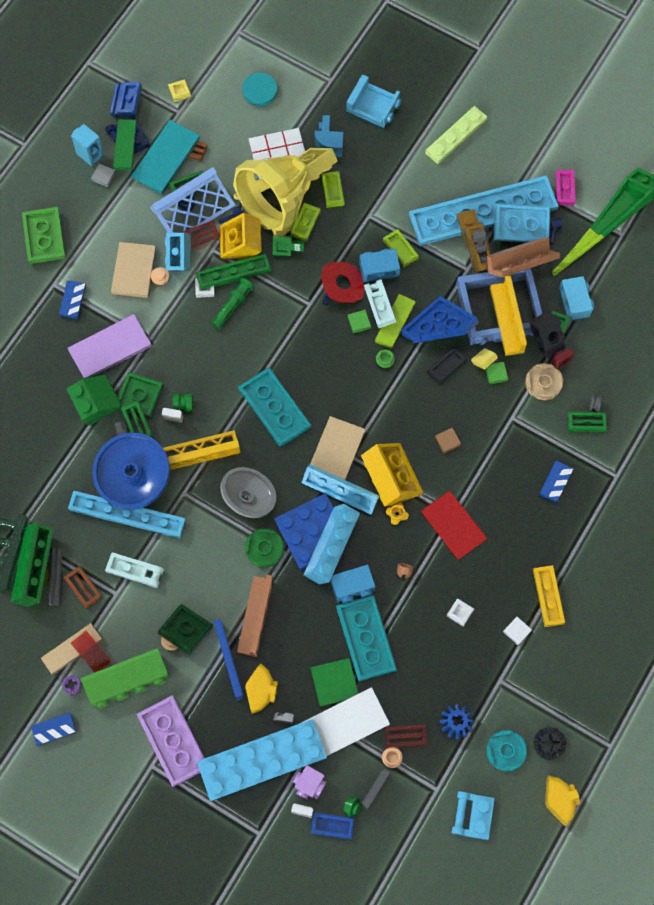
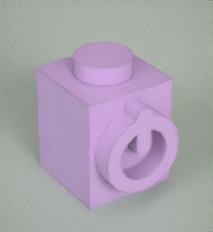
(309, 783)

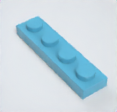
(340, 489)

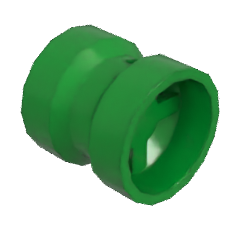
(183, 402)

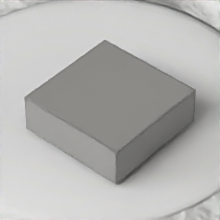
(103, 175)

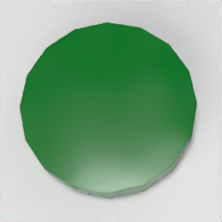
(264, 547)

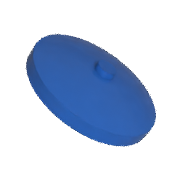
(131, 471)

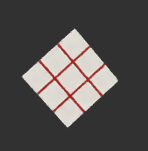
(277, 144)

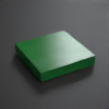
(140, 389)
(334, 682)

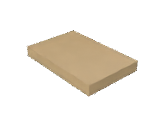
(133, 270)
(338, 447)

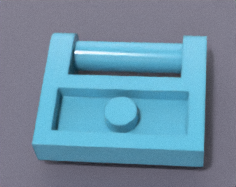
(480, 816)

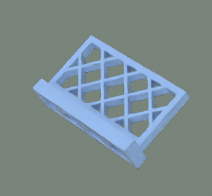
(186, 190)

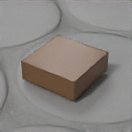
(447, 440)

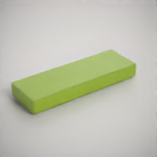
(401, 309)

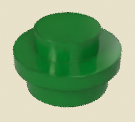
(352, 807)

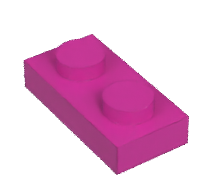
(565, 187)

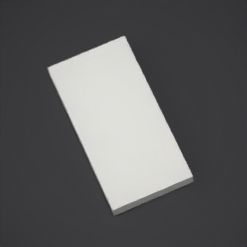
(349, 721)

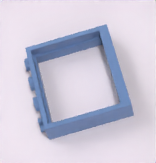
(484, 279)

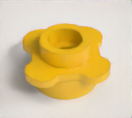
(395, 519)

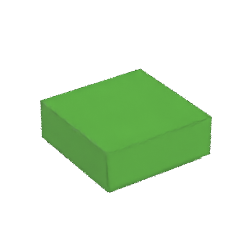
(359, 321)
(496, 373)

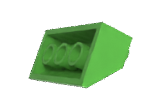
(125, 678)

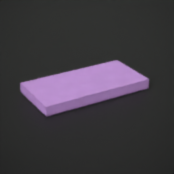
(109, 347)
(171, 740)

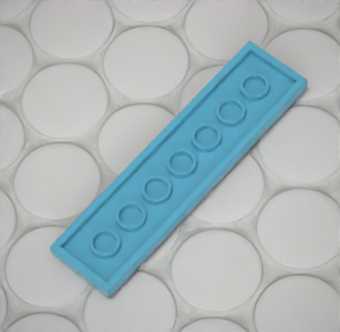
(440, 220)

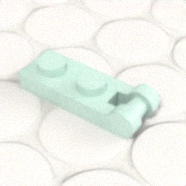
(380, 304)
(134, 570)

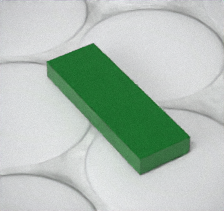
(125, 144)

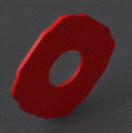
(349, 295)

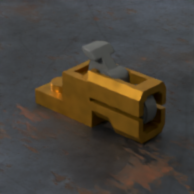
(474, 240)

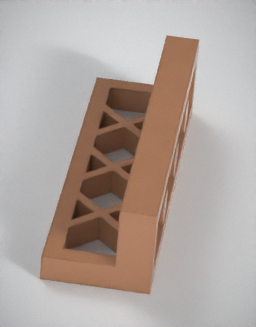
(521, 257)
(255, 616)

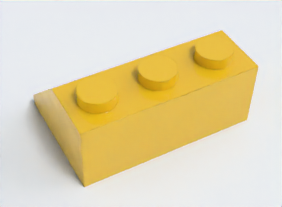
(391, 473)

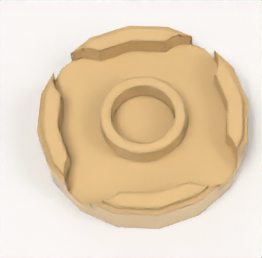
(544, 381)

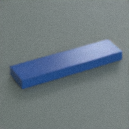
(228, 659)

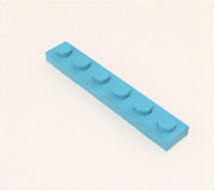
(138, 518)

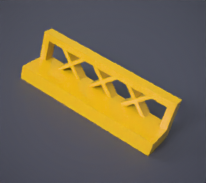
(508, 317)
(203, 454)

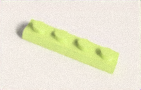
(456, 135)

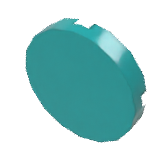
(259, 89)
(506, 750)

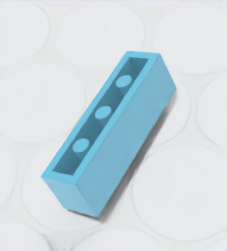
(331, 544)

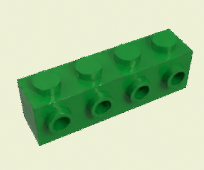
(32, 565)

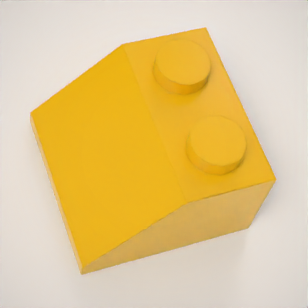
(240, 237)

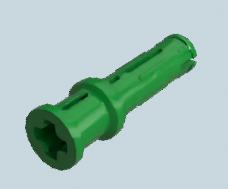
(237, 297)

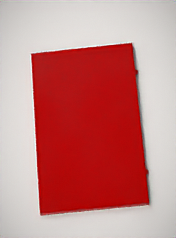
(453, 525)

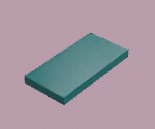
(165, 157)
(274, 407)
(366, 638)

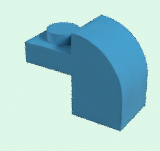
(329, 139)

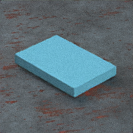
(521, 222)

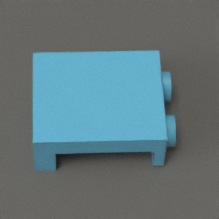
(372, 103)

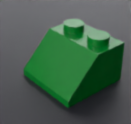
(94, 398)

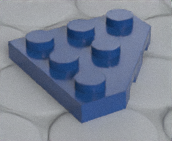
(439, 321)
(303, 528)

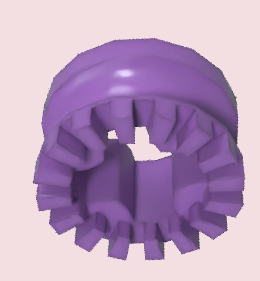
(66, 682)

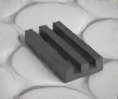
(368, 800)

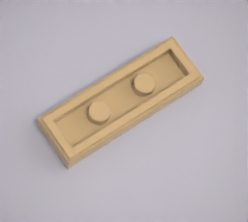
(65, 652)

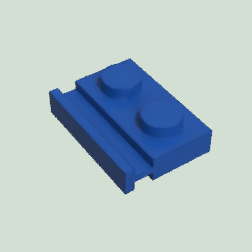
(126, 99)

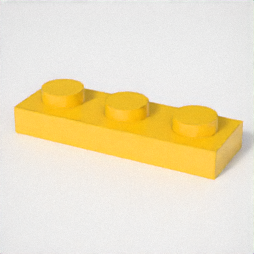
(548, 596)

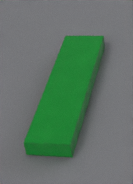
(233, 272)

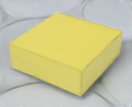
(179, 90)
(484, 358)

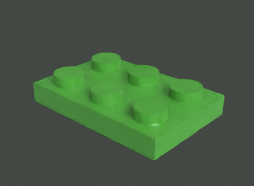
(43, 235)

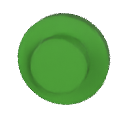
(385, 358)

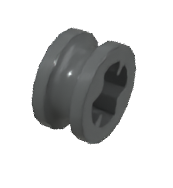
(595, 402)

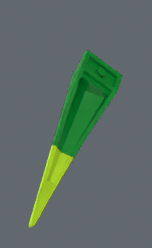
(630, 197)

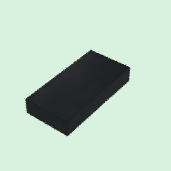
(446, 365)

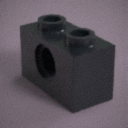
(548, 334)

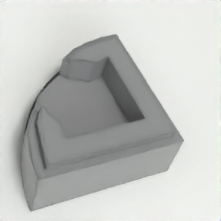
(286, 718)

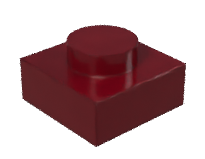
(562, 358)

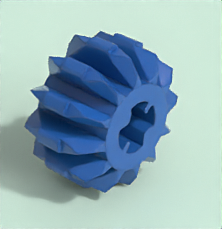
(454, 715)

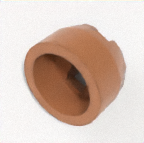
(404, 569)

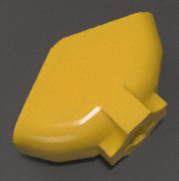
(261, 689)
(561, 799)

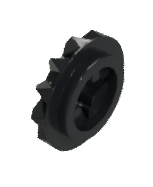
(544, 750)

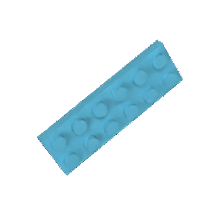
(261, 759)

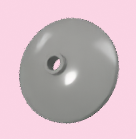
(248, 492)

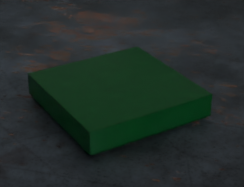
(185, 629)

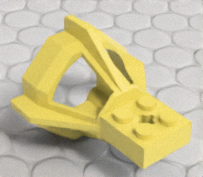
(289, 180)

